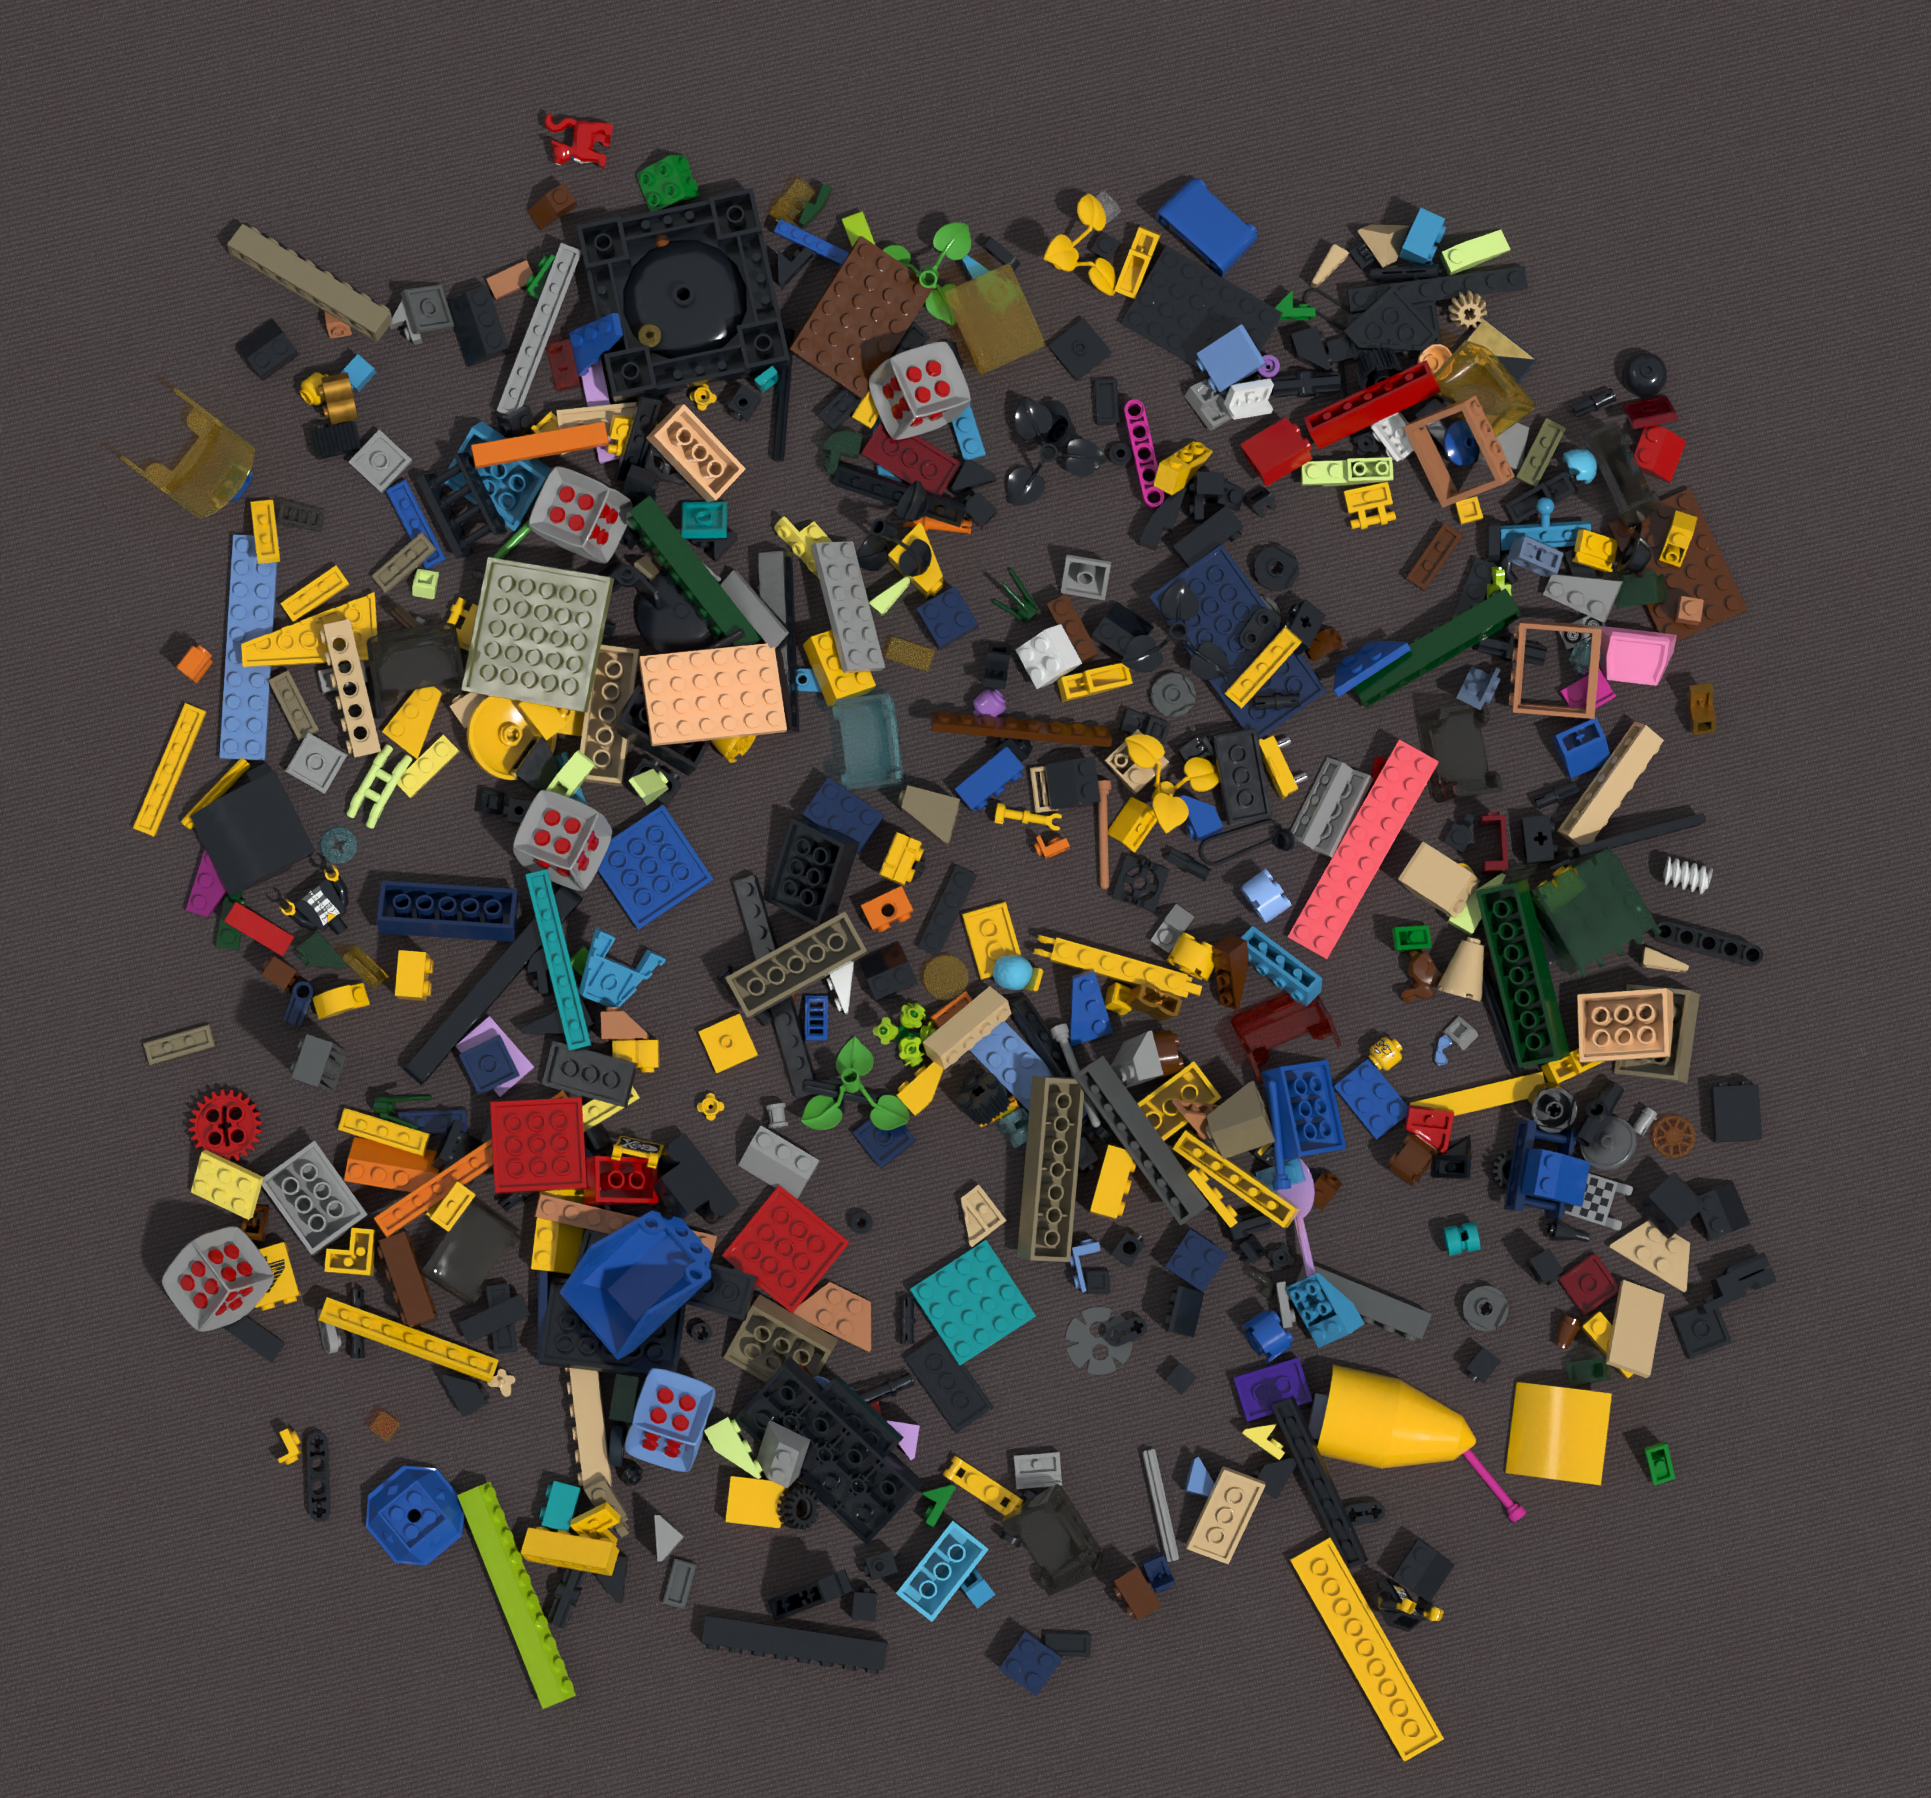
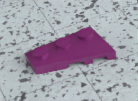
(206, 889)

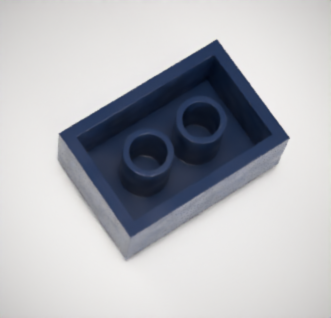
(843, 812)

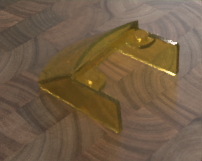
(209, 471)

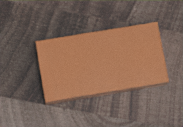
(510, 280)

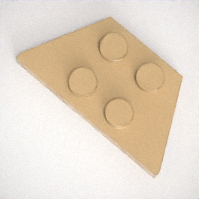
(1656, 1254)

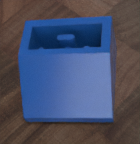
(1582, 748)
(1201, 820)

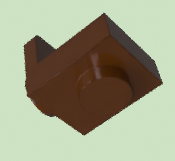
(1325, 643)
(1325, 1189)

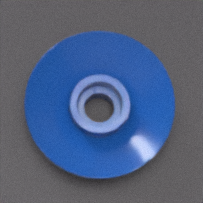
(1460, 444)

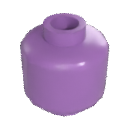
(989, 703)

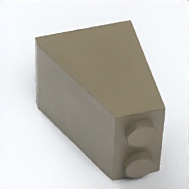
(931, 812)
(1240, 1123)

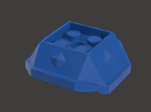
(440, 1512)

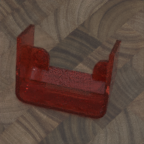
(1278, 1023)

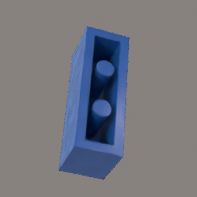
(990, 780)

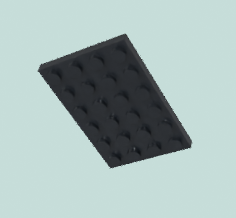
(1192, 307)
(572, 1344)

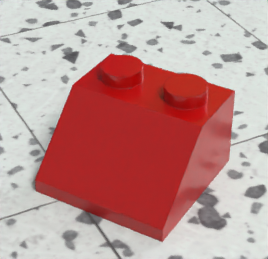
(1658, 452)

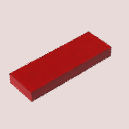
(258, 929)

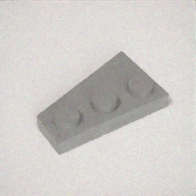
(1584, 594)

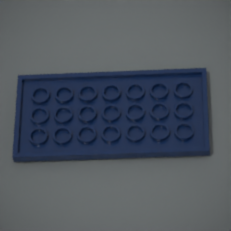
(1224, 610)

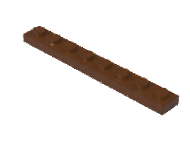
(1021, 729)

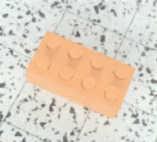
(695, 453)

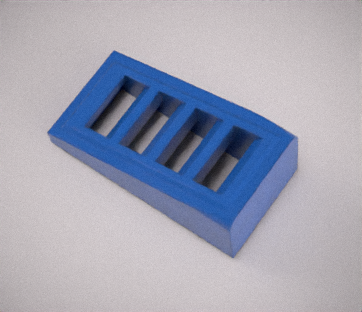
(816, 1036)

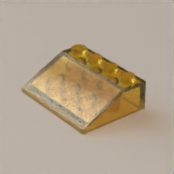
(994, 318)

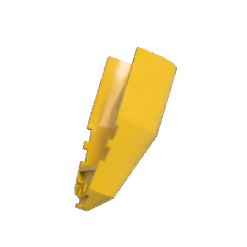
(1388, 1423)

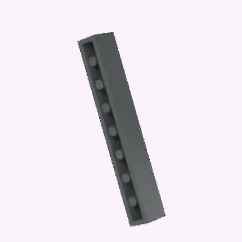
(1141, 1140)

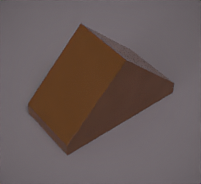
(257, 1226)

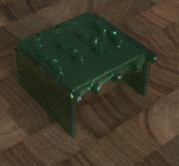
(1591, 912)

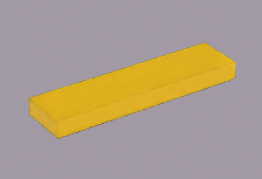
(1263, 667)
(384, 1131)

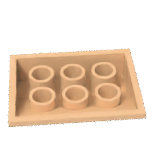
(1625, 1025)

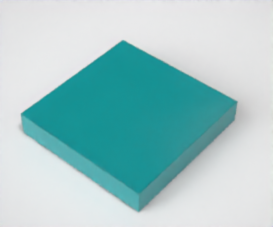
(704, 520)

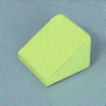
(425, 583)

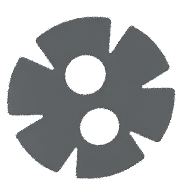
(1086, 1341)

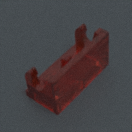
(563, 365)

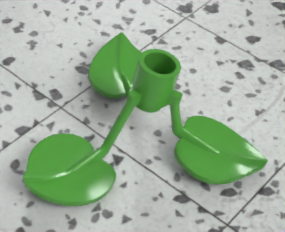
(953, 241)
(852, 1063)

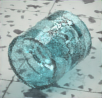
(1016, 1137)

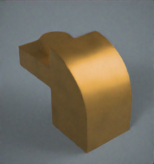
(1701, 709)

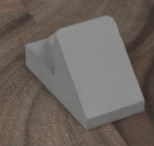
(400, 319)
(1172, 928)

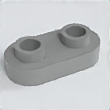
(330, 1339)

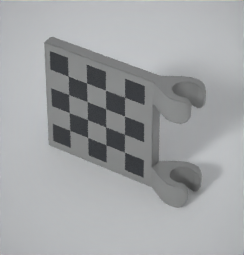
(1598, 1200)

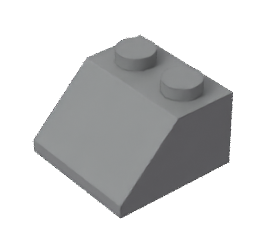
(1513, 446)
(782, 1454)

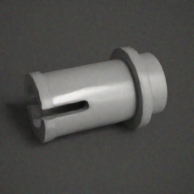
(1644, 1121)

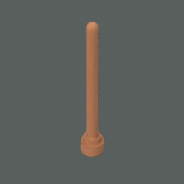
(1104, 787)

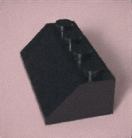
(634, 726)

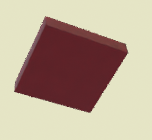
(1650, 412)
(1589, 1284)

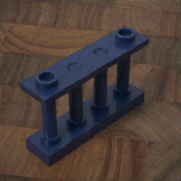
(1524, 1140)

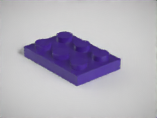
(1263, 1387)

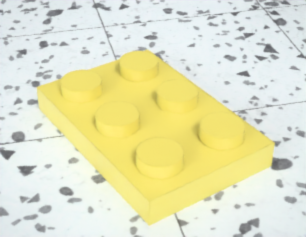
(227, 1184)

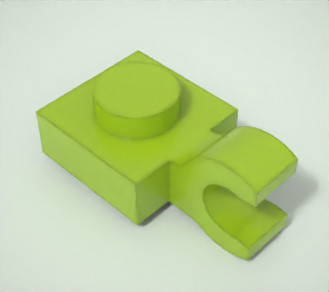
(1498, 577)

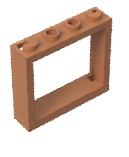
(1433, 463)
(1517, 675)

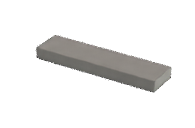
(754, 609)

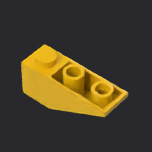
(1180, 467)
(922, 1089)

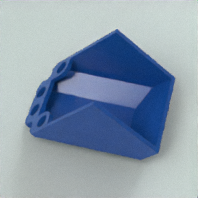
(637, 1279)

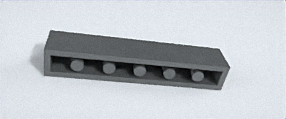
(1378, 1307)

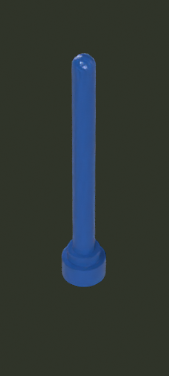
(1280, 1179)

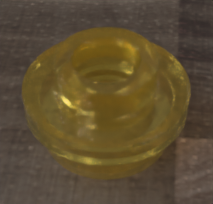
(652, 341)

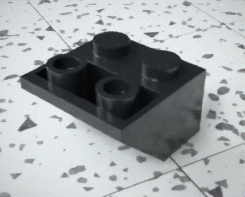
(1184, 1311)

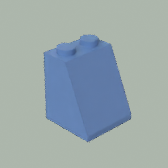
(1230, 359)

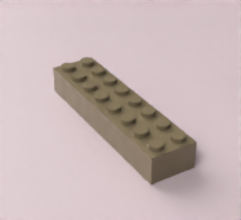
(1051, 1169)

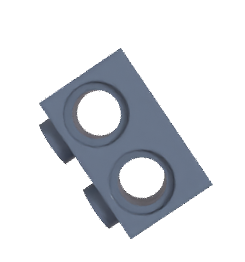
(1535, 556)

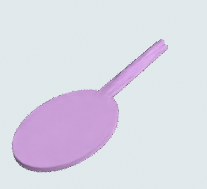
(1303, 1197)

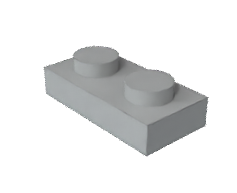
(1286, 1314)

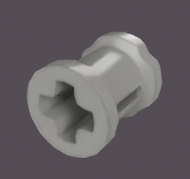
(777, 1116)

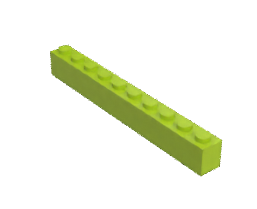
(516, 1595)

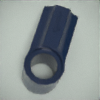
(298, 1006)

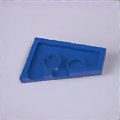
(1088, 1011)

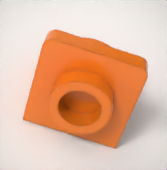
(1055, 847)

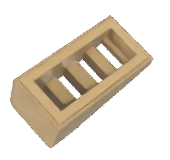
(1333, 259)
(1657, 960)

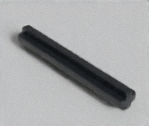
(833, 1090)

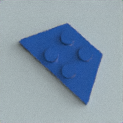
(1365, 663)

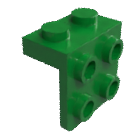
(667, 182)

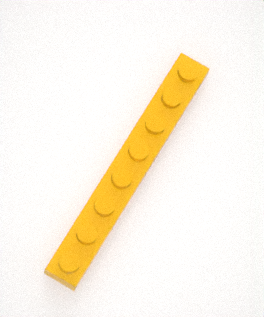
(408, 1340)

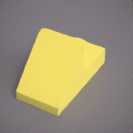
(1259, 1436)

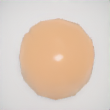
(1435, 355)

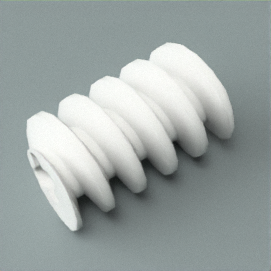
(1687, 875)

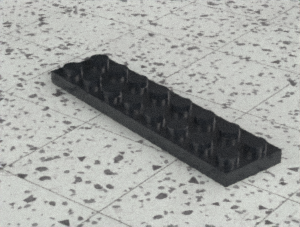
(725, 1293)

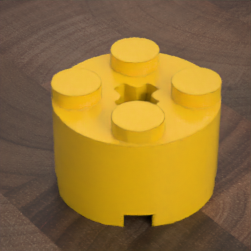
(1192, 957)

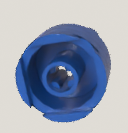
(1267, 1335)

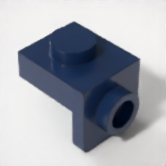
(1158, 1572)

